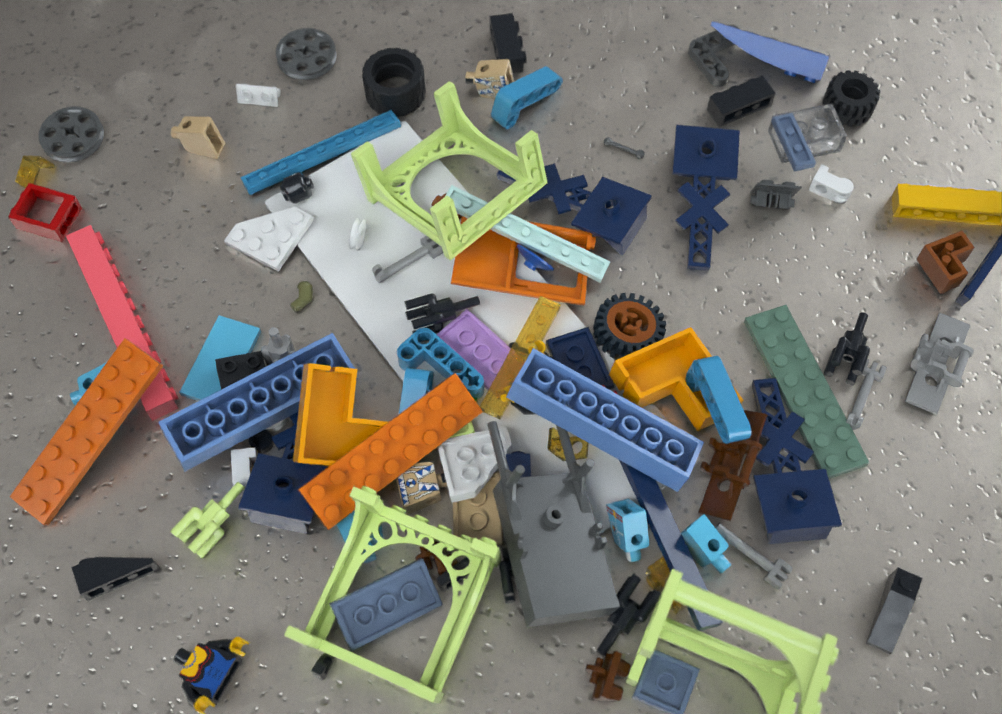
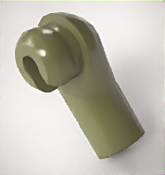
(305, 296)

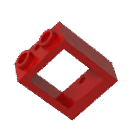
(60, 223)

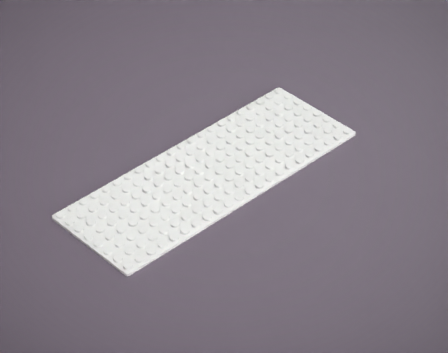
(381, 308)

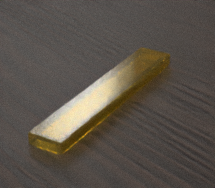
(533, 330)

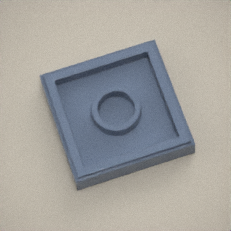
(666, 683)

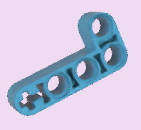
(523, 93)
(445, 365)
(415, 385)
(720, 397)

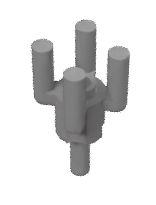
(278, 347)

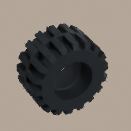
(855, 86)

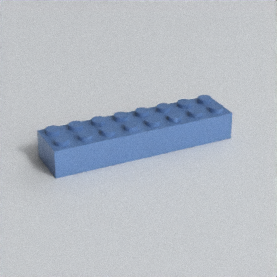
(246, 405)
(605, 420)

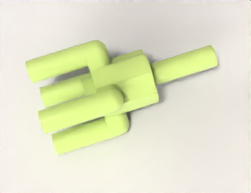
(208, 521)

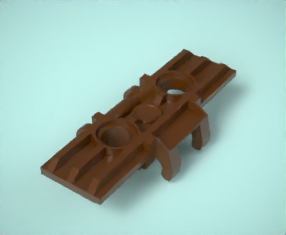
(725, 466)

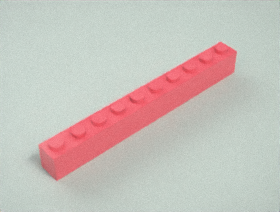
(118, 312)

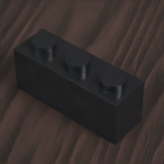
(506, 41)
(740, 101)

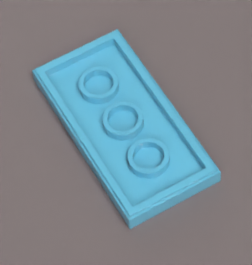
(224, 340)

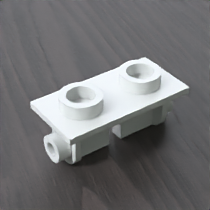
(257, 95)

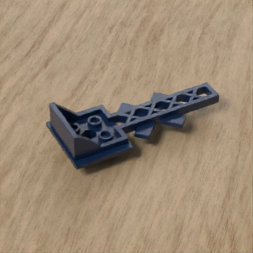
(718, 165)
(615, 225)
(274, 505)
(784, 516)

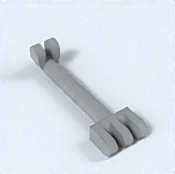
(429, 247)
(870, 375)
(772, 568)

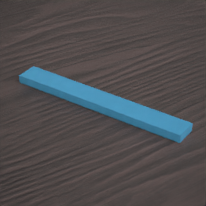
(320, 152)

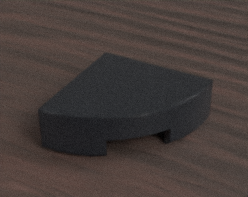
(322, 666)

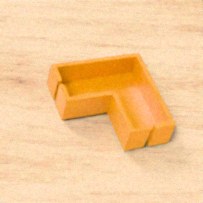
(662, 371)
(325, 415)

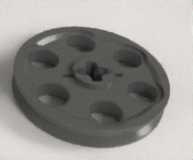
(313, 54)
(70, 141)

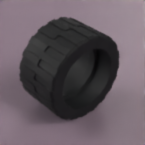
(388, 64)

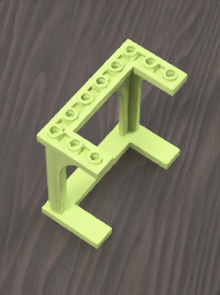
(443, 222)
(367, 518)
(774, 680)

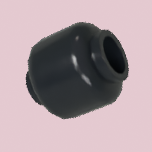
(296, 187)

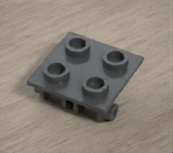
(767, 187)

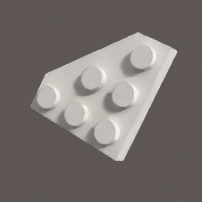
(271, 236)
(470, 462)

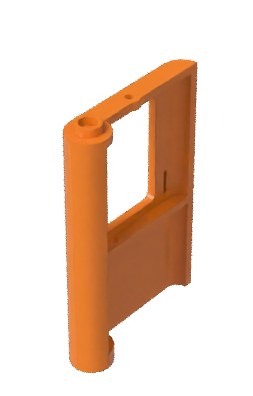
(492, 266)

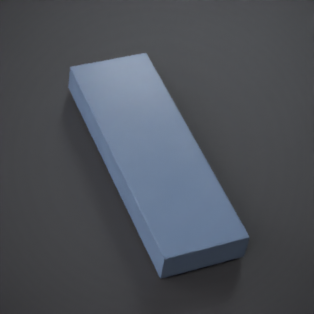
(793, 142)

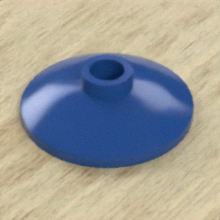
(533, 261)

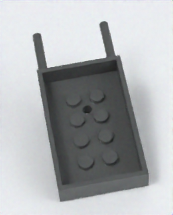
(557, 560)

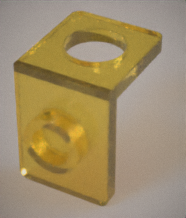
(30, 169)
(555, 446)

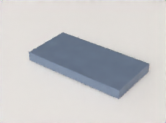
(385, 604)

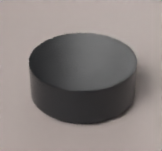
(261, 441)

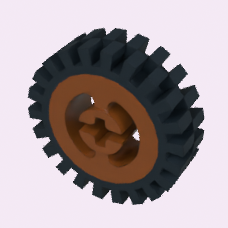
(630, 316)

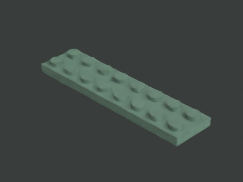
(806, 391)

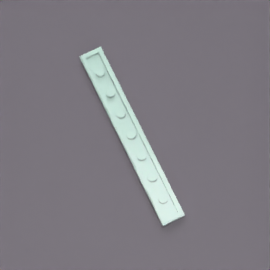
(535, 237)

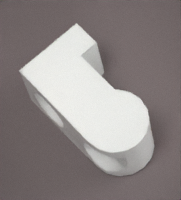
(831, 186)
(242, 465)

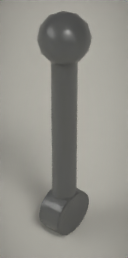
(639, 154)

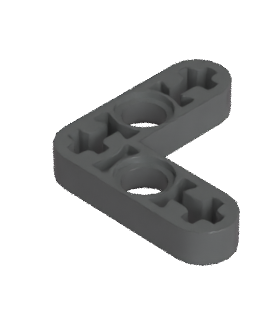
(708, 53)

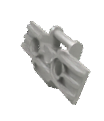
(930, 361)

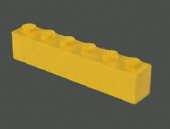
(947, 204)

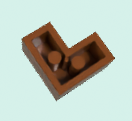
(944, 260)

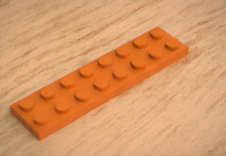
(86, 431)
(391, 449)

